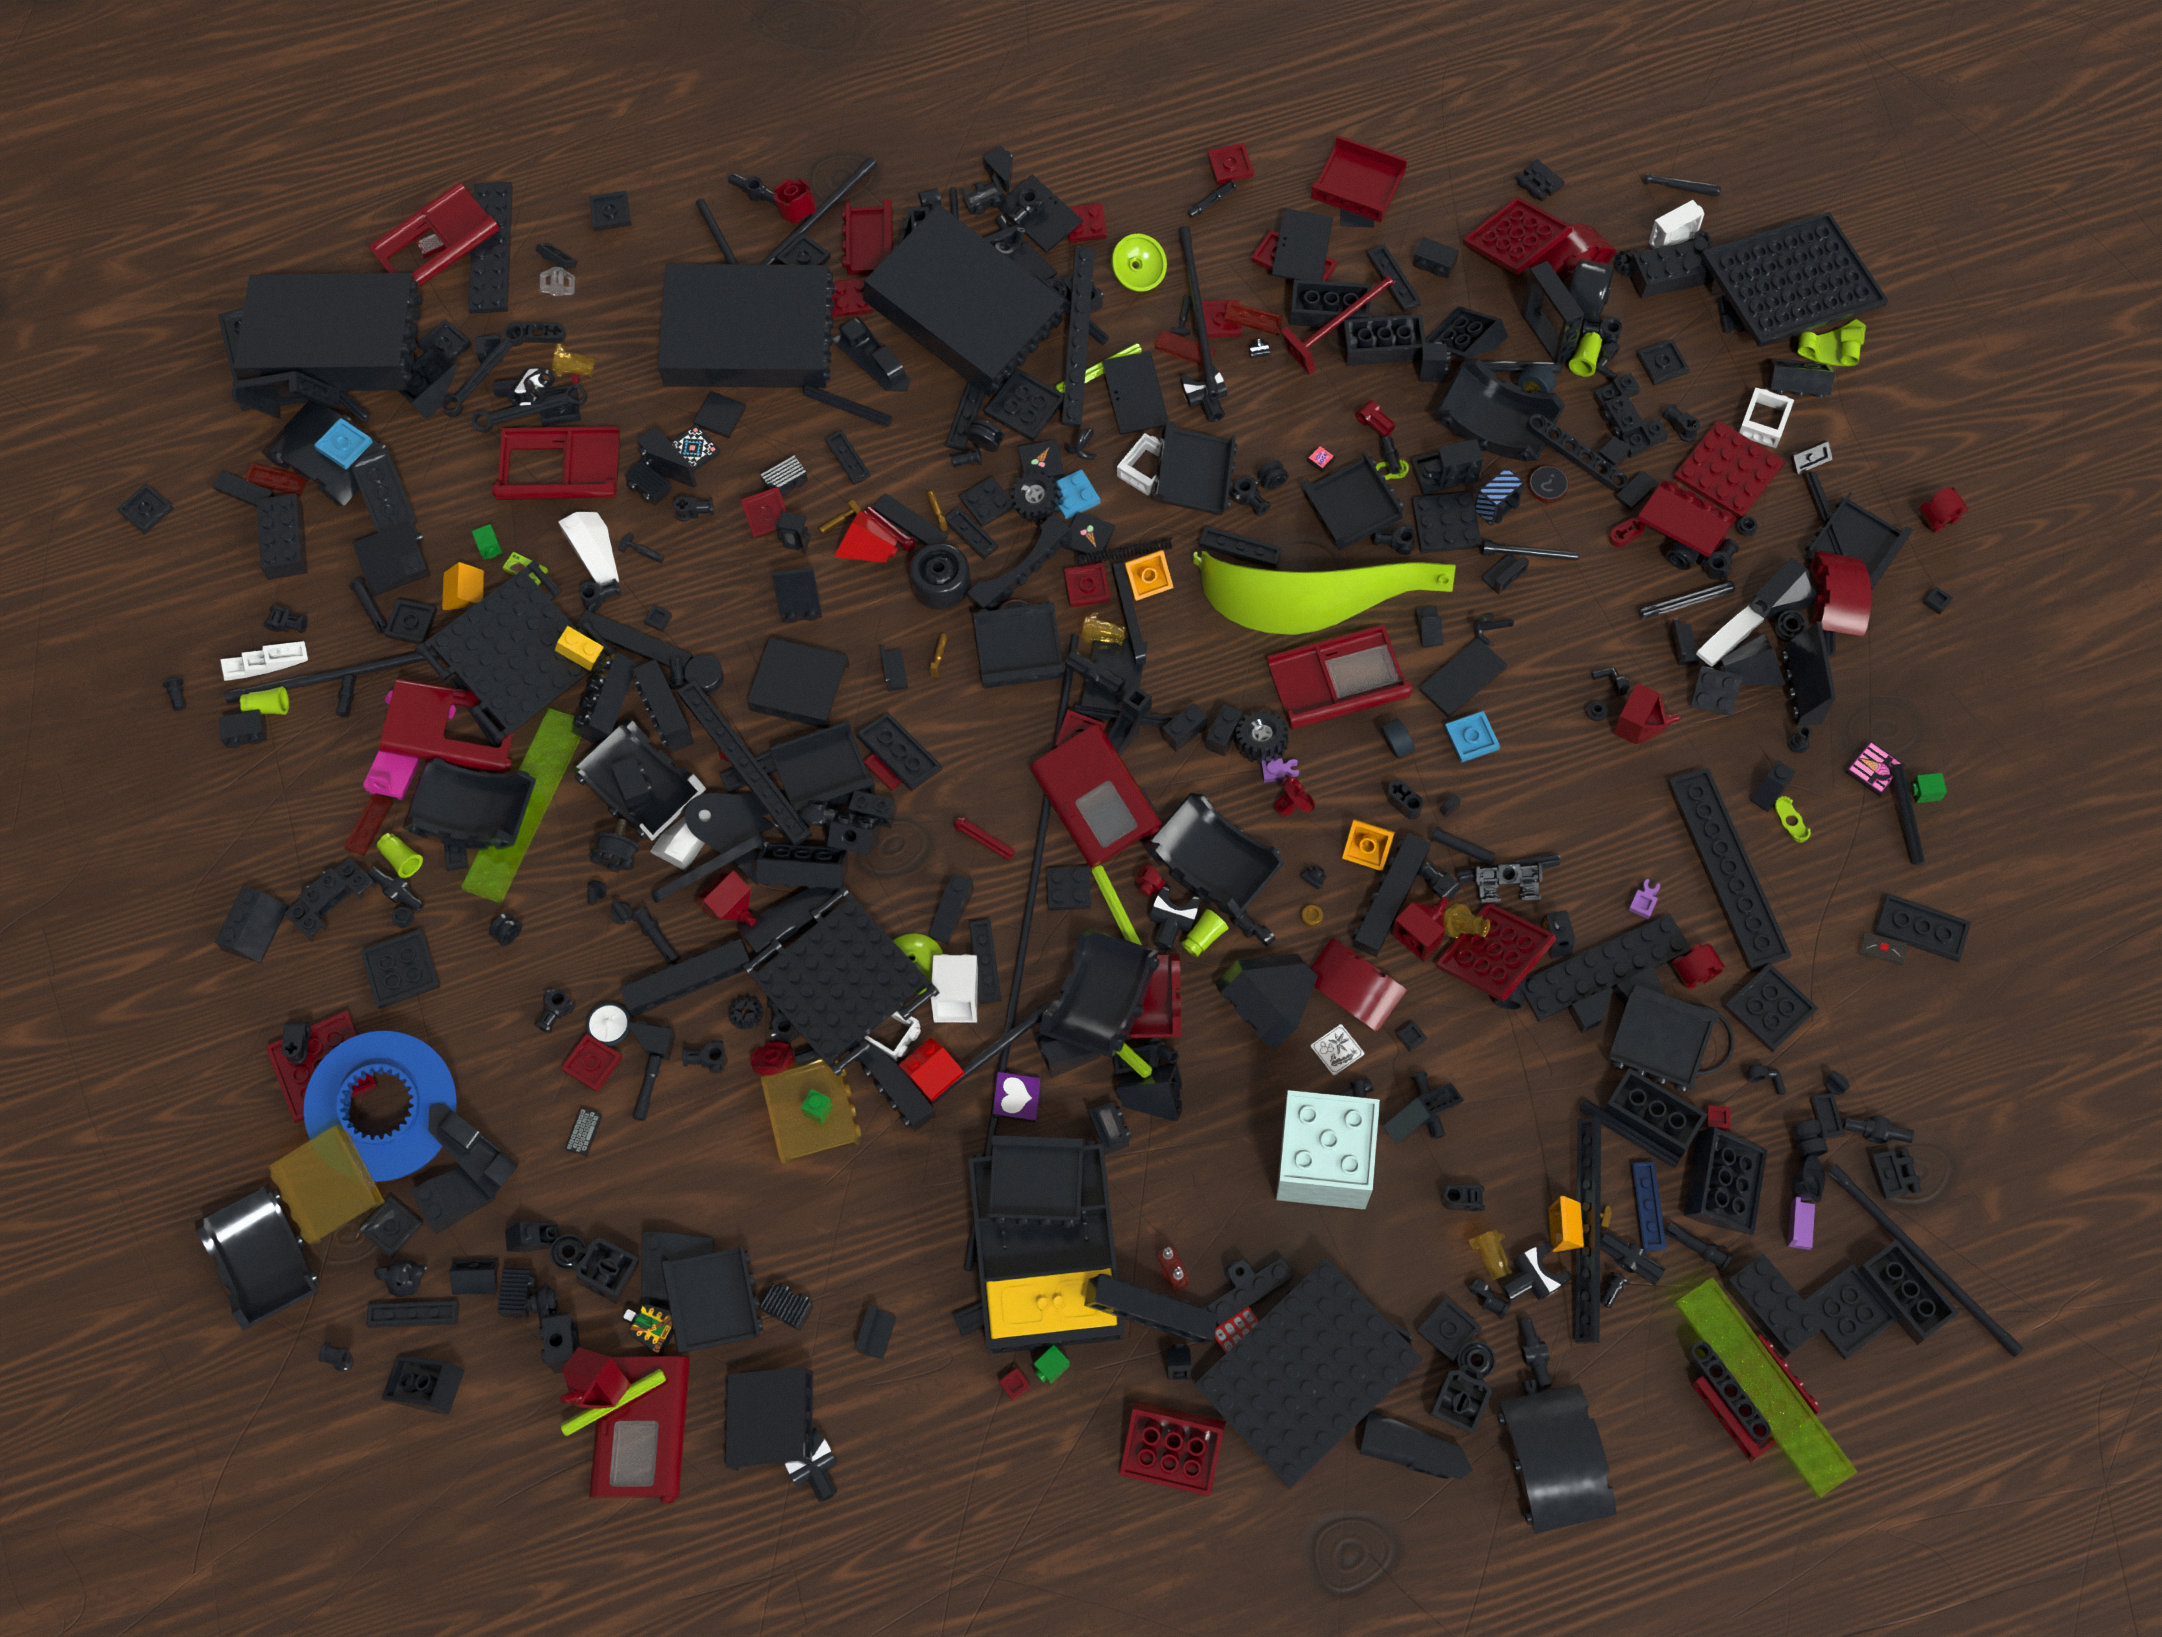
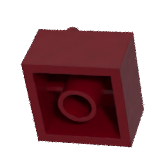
(1643, 716)
(727, 899)
(1421, 928)
(593, 1380)

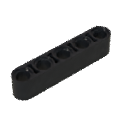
(1726, 1379)

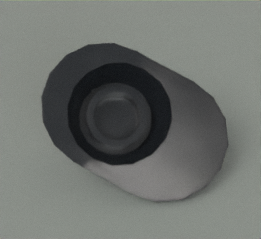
(1809, 1181)

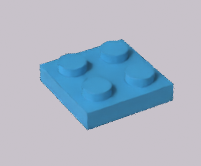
(343, 443)
(1077, 494)
(1472, 736)

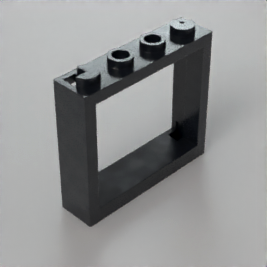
(1542, 282)

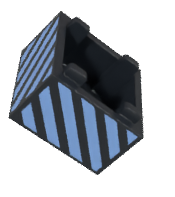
(1499, 496)

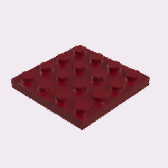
(1517, 235)
(1729, 469)
(1501, 957)
(323, 1039)

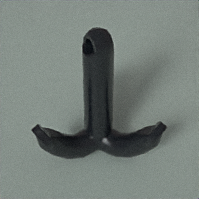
(1081, 442)
(1481, 624)

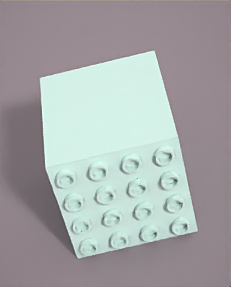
(1328, 1149)

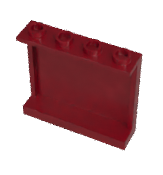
(1359, 179)
(1728, 1420)

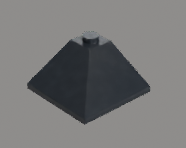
(1469, 333)
(430, 381)
(391, 559)
(664, 1247)

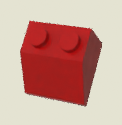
(931, 1069)

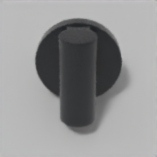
(1259, 348)
(1314, 876)
(595, 890)
(621, 913)
(1837, 1083)

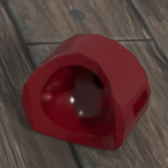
(1149, 881)

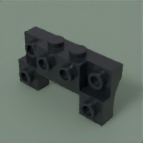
(1624, 418)
(325, 894)

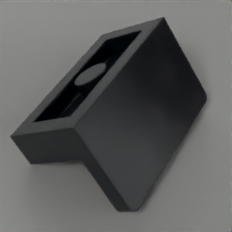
(1505, 572)
(1683, 643)
(894, 669)
(474, 1276)
(875, 1333)

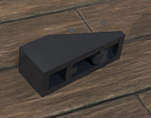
(951, 908)

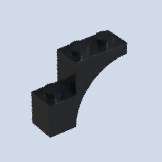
(1126, 727)

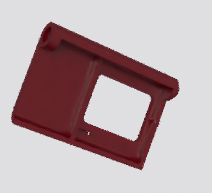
(455, 221)
(588, 462)
(418, 724)

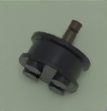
(614, 849)

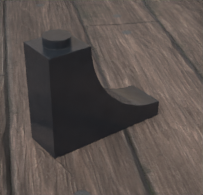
(1422, 1112)

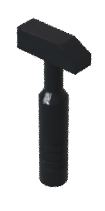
(1181, 331)
(639, 548)

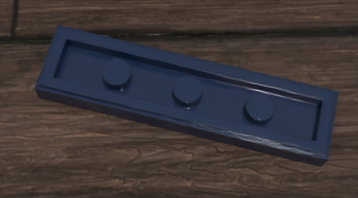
(1648, 1206)

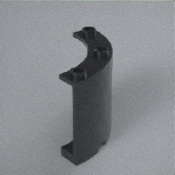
(1496, 412)
(296, 449)
(670, 786)
(469, 806)
(1213, 856)
(1102, 993)
(258, 1256)
(1558, 1458)

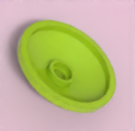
(1147, 256)
(923, 950)

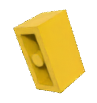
(579, 648)

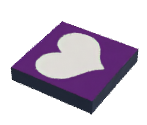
(1016, 1097)

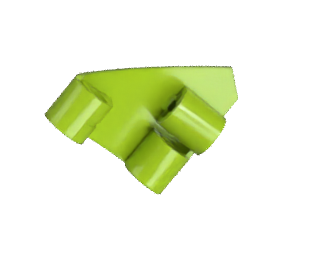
(1836, 347)

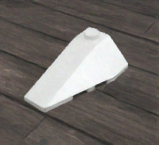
(592, 544)
(678, 844)

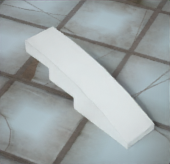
(1729, 636)
(264, 661)

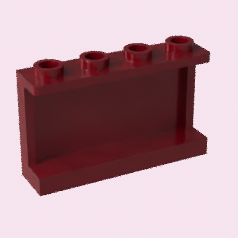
(867, 237)

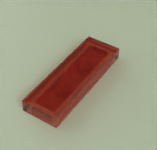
(1253, 318)
(1180, 347)
(276, 479)
(368, 824)

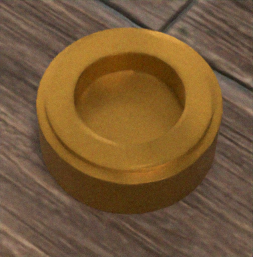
(1312, 916)

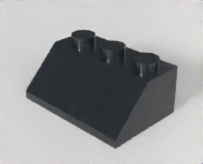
(1800, 377)
(251, 924)

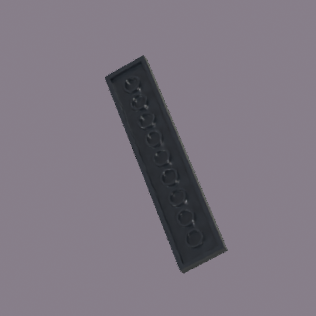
(1729, 869)

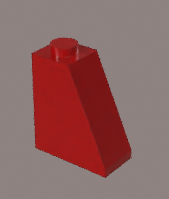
(867, 541)

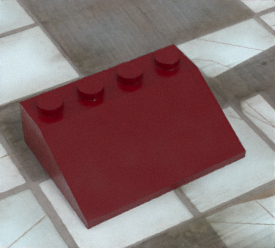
(1687, 518)
(1172, 1448)

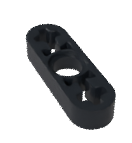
(543, 338)

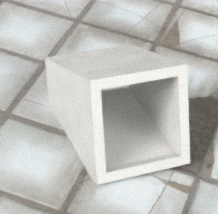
(958, 987)

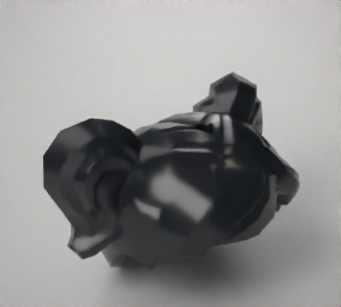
(403, 1271)

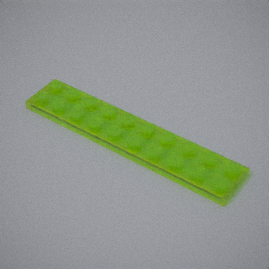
(546, 763)
(1789, 1416)

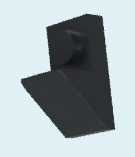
(1429, 626)

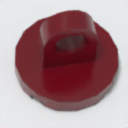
(1293, 798)

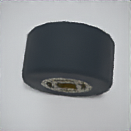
(1536, 378)
(1397, 738)

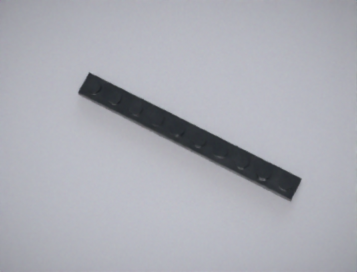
(1077, 337)
(744, 763)
(1588, 1257)

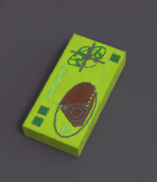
(517, 563)

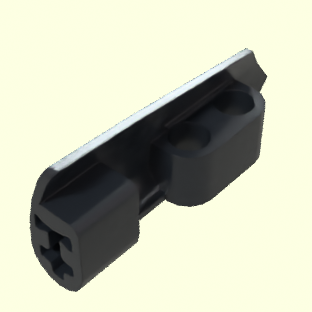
(470, 1149)

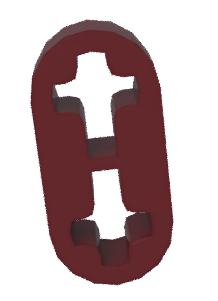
(1625, 528)

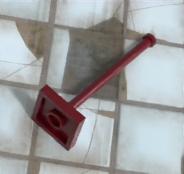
(1299, 349)

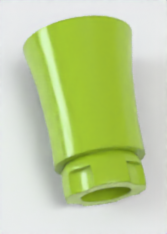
(1586, 355)
(268, 701)
(399, 855)
(1204, 933)

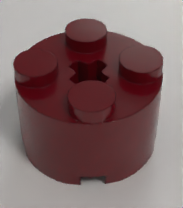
(794, 200)
(1943, 508)
(1698, 966)

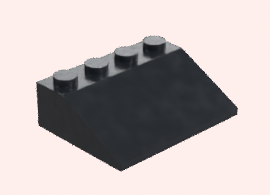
(1809, 676)
(1725, 1181)

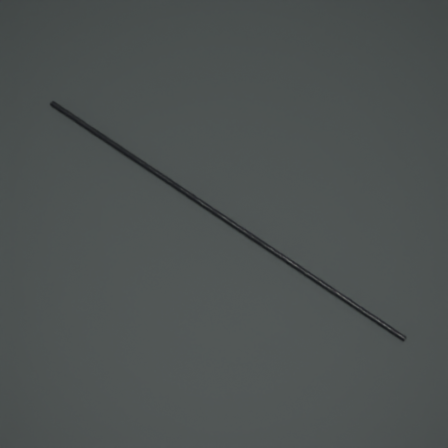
(1019, 967)

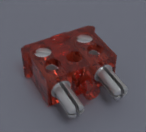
(1173, 1268)

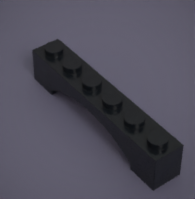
(991, 593)

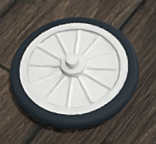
(608, 1023)

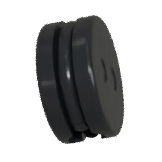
(984, 435)
(706, 673)

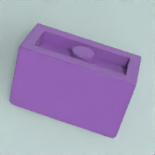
(1801, 1224)

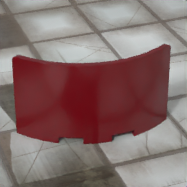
(1582, 243)
(1844, 593)
(1354, 984)
(1162, 1004)

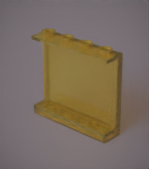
(792, 1130)
(325, 1184)

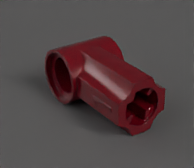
(1372, 415)

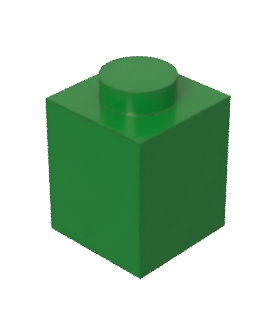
(487, 542)
(1928, 788)
(816, 1106)
(1051, 1365)

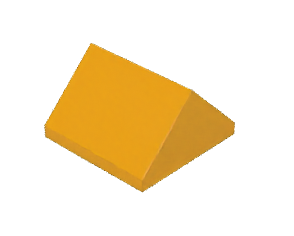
(1148, 575)
(462, 586)
(1368, 845)
(1565, 1224)

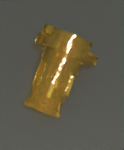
(571, 362)
(1102, 631)
(1460, 920)
(1492, 1253)

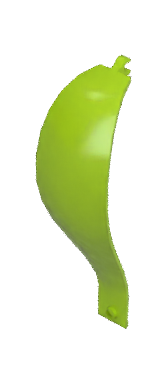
(1310, 600)

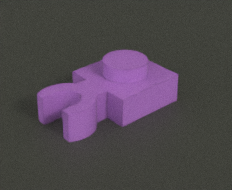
(1277, 770)
(1644, 900)

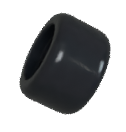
(1591, 287)
(939, 576)

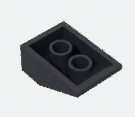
(665, 458)
(797, 595)
(449, 1199)
(423, 1384)

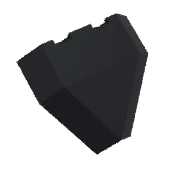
(1269, 994)

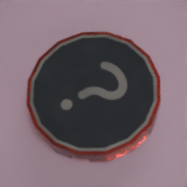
(1548, 484)

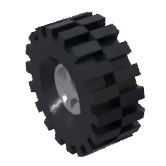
(1026, 495)
(1260, 726)

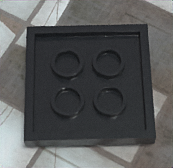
(1025, 405)
(1446, 522)
(400, 969)
(1771, 1007)
(1850, 1311)

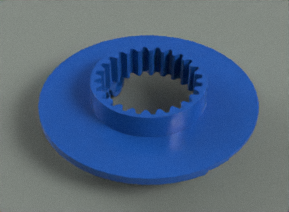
(406, 1058)

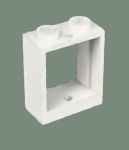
(1677, 225)
(1768, 435)
(1131, 475)
(902, 1049)

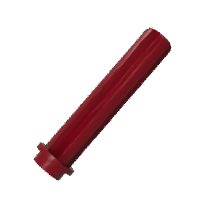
(906, 542)
(984, 838)

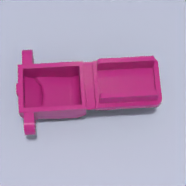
(391, 772)

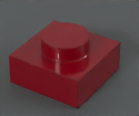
(1718, 1117)
(1014, 1384)

